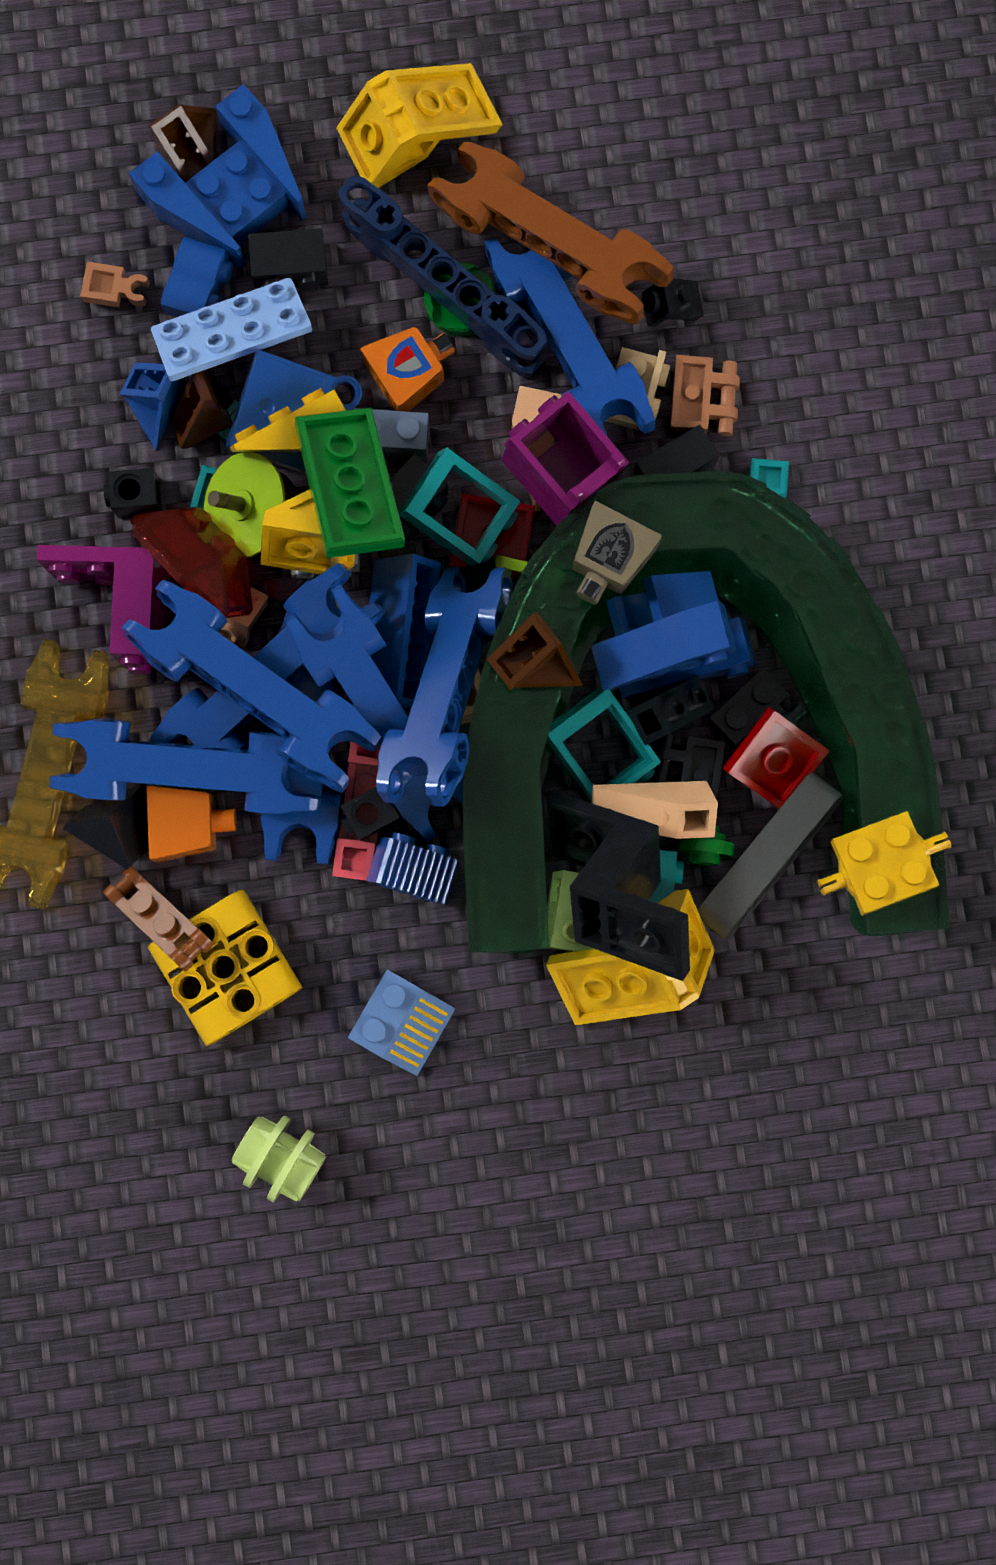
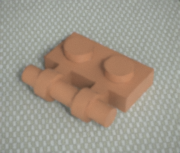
(692, 395)

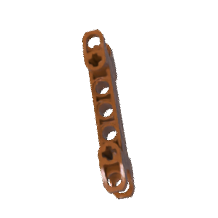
(600, 263)

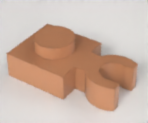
(107, 285)

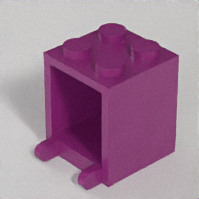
(571, 468)

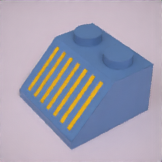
(401, 1023)

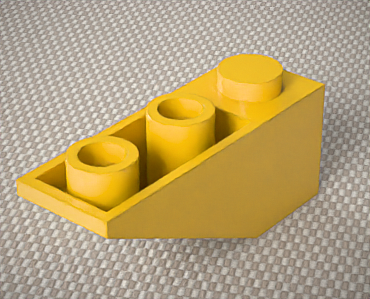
(281, 433)

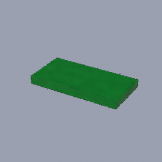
(349, 482)

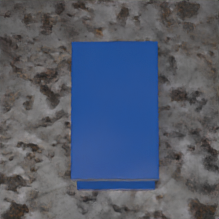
(663, 597)

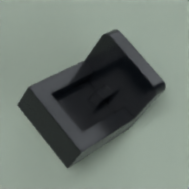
(675, 302)

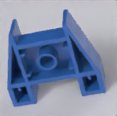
(233, 192)
(675, 650)

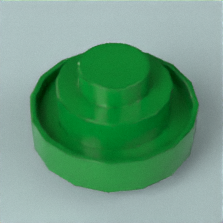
(706, 850)

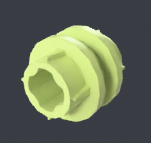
(278, 1158)

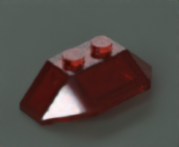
(198, 556)

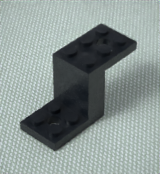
(615, 885)

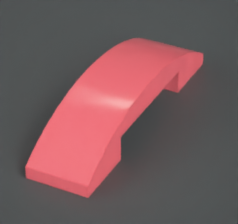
(354, 856)

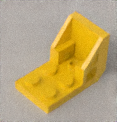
(407, 114)
(294, 539)
(610, 988)

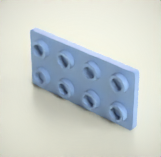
(231, 329)

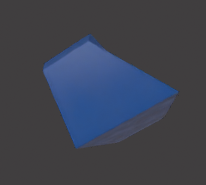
(152, 398)

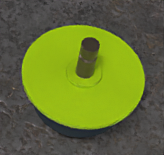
(241, 493)

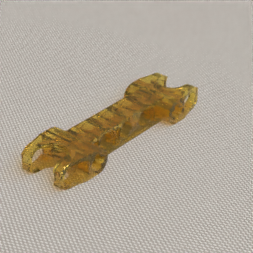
(29, 836)

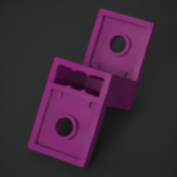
(134, 597)

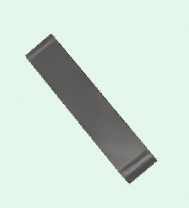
(769, 855)

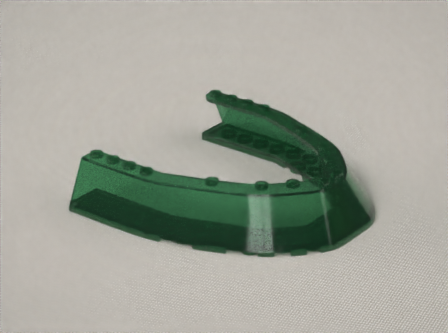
(808, 605)

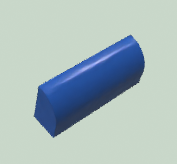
(403, 591)

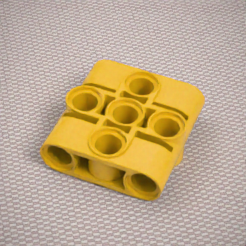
(269, 986)

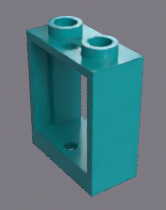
(426, 488)
(581, 714)

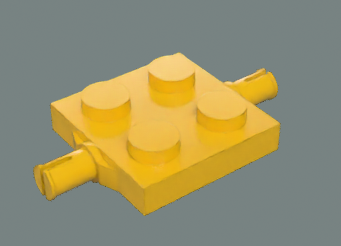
(884, 863)

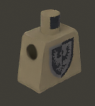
(611, 552)

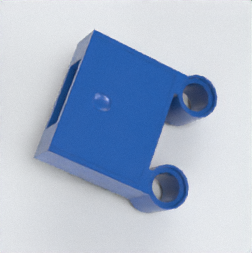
(277, 384)

